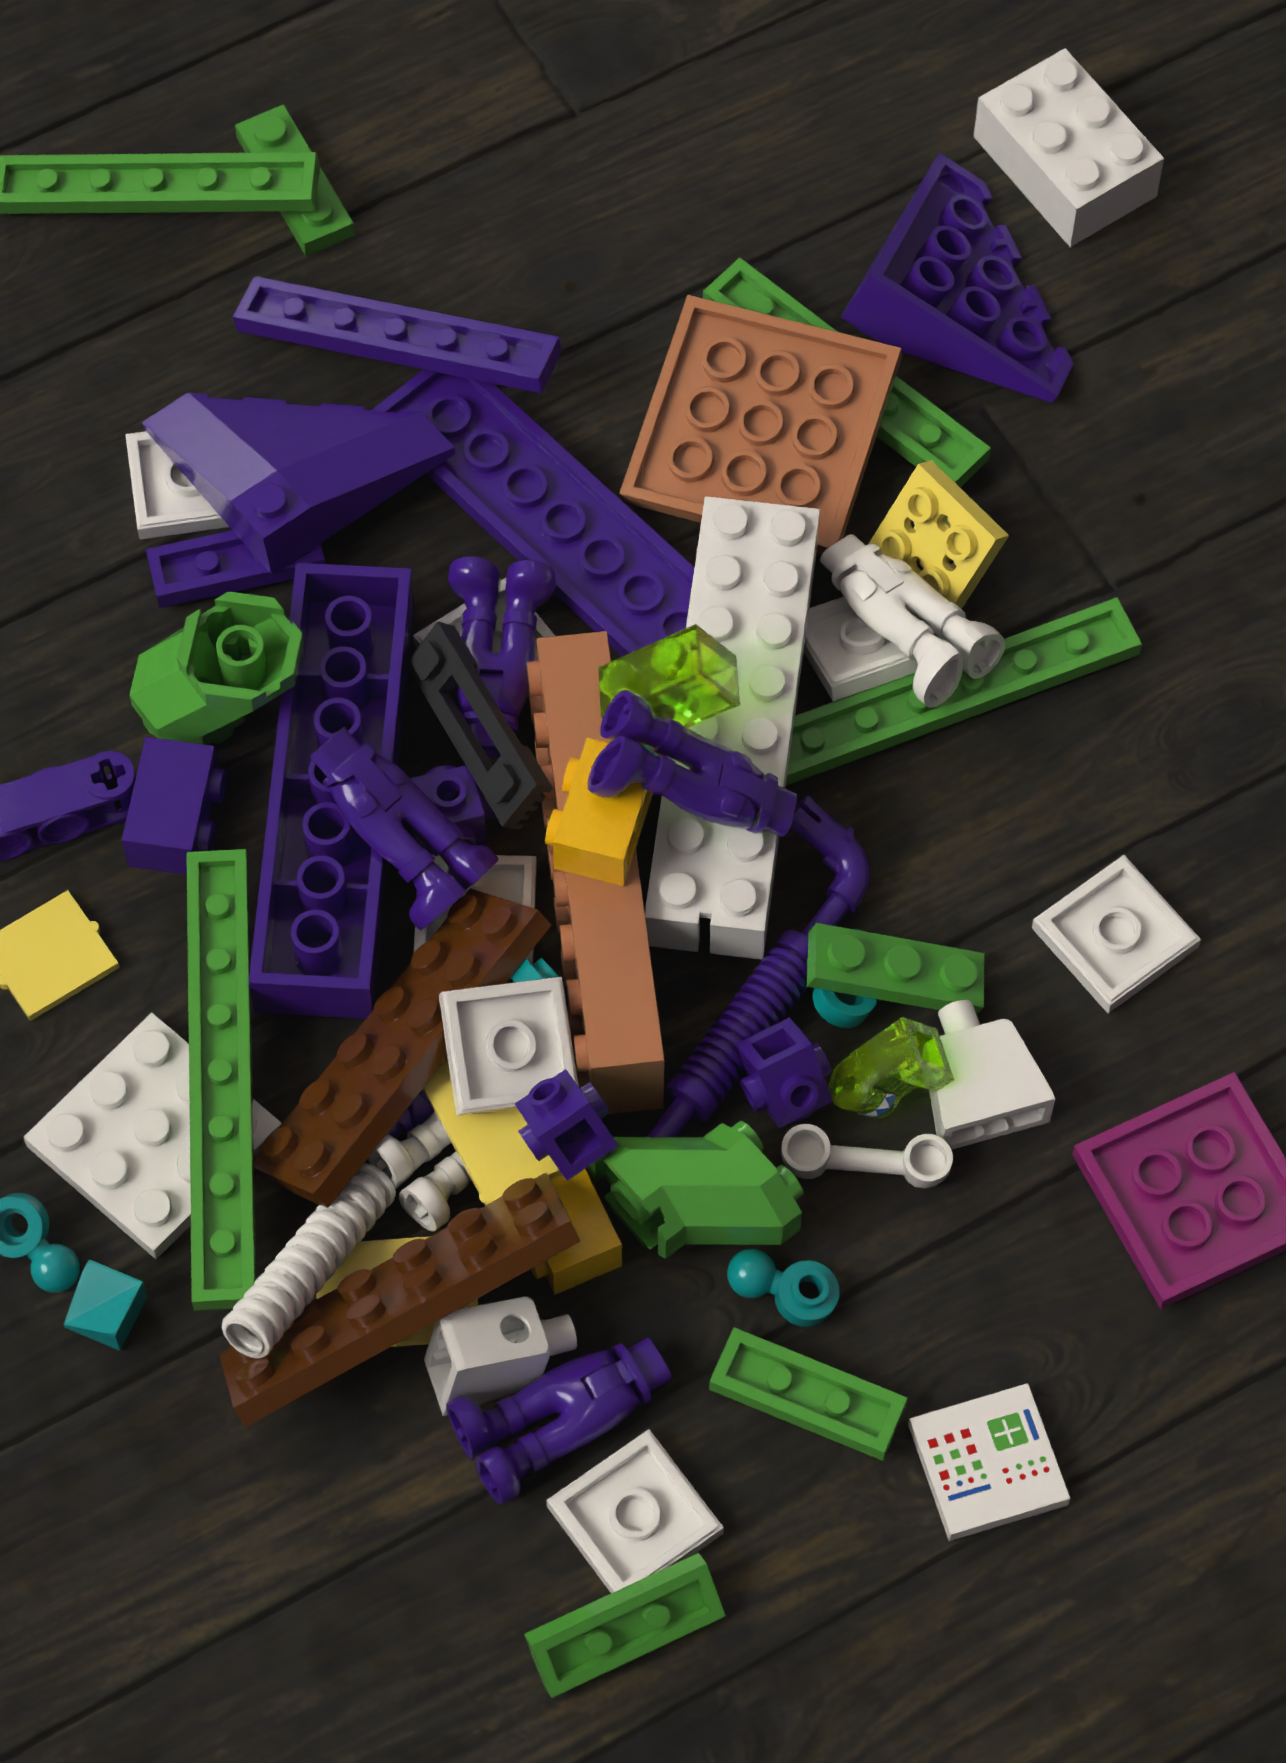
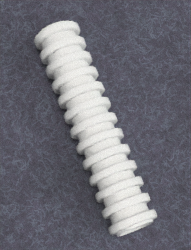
(307, 1263)

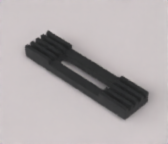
(516, 777)

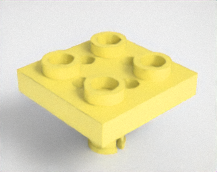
(965, 536)

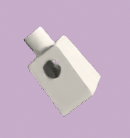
(994, 1081)
(493, 1349)

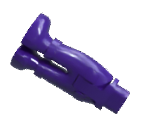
(503, 673)
(717, 788)
(377, 800)
(587, 1392)

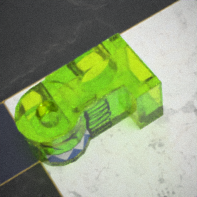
(890, 1068)

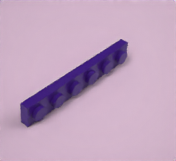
(398, 334)

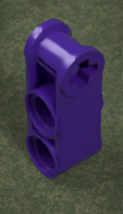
(64, 802)

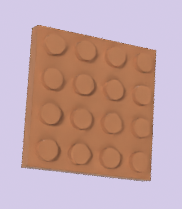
(760, 416)

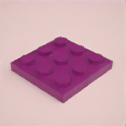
(1191, 1188)

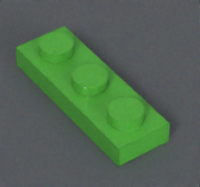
(315, 229)
(893, 968)
(808, 1393)
(624, 1625)

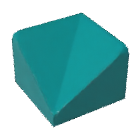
(105, 1305)

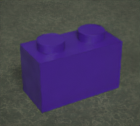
(172, 804)

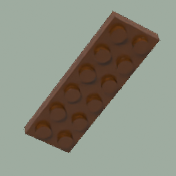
(394, 1049)
(403, 1296)

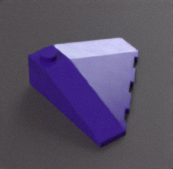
(952, 294)
(292, 470)

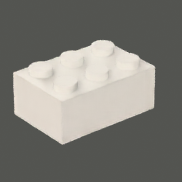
(1068, 147)

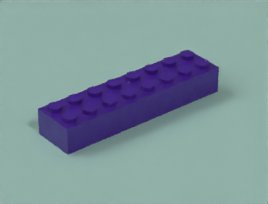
(318, 877)

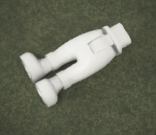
(888, 598)
(428, 1195)

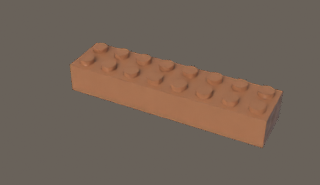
(598, 922)

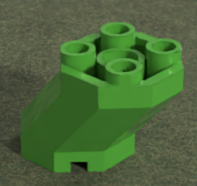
(217, 669)
(700, 1190)

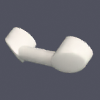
(923, 1163)

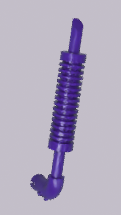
(774, 983)

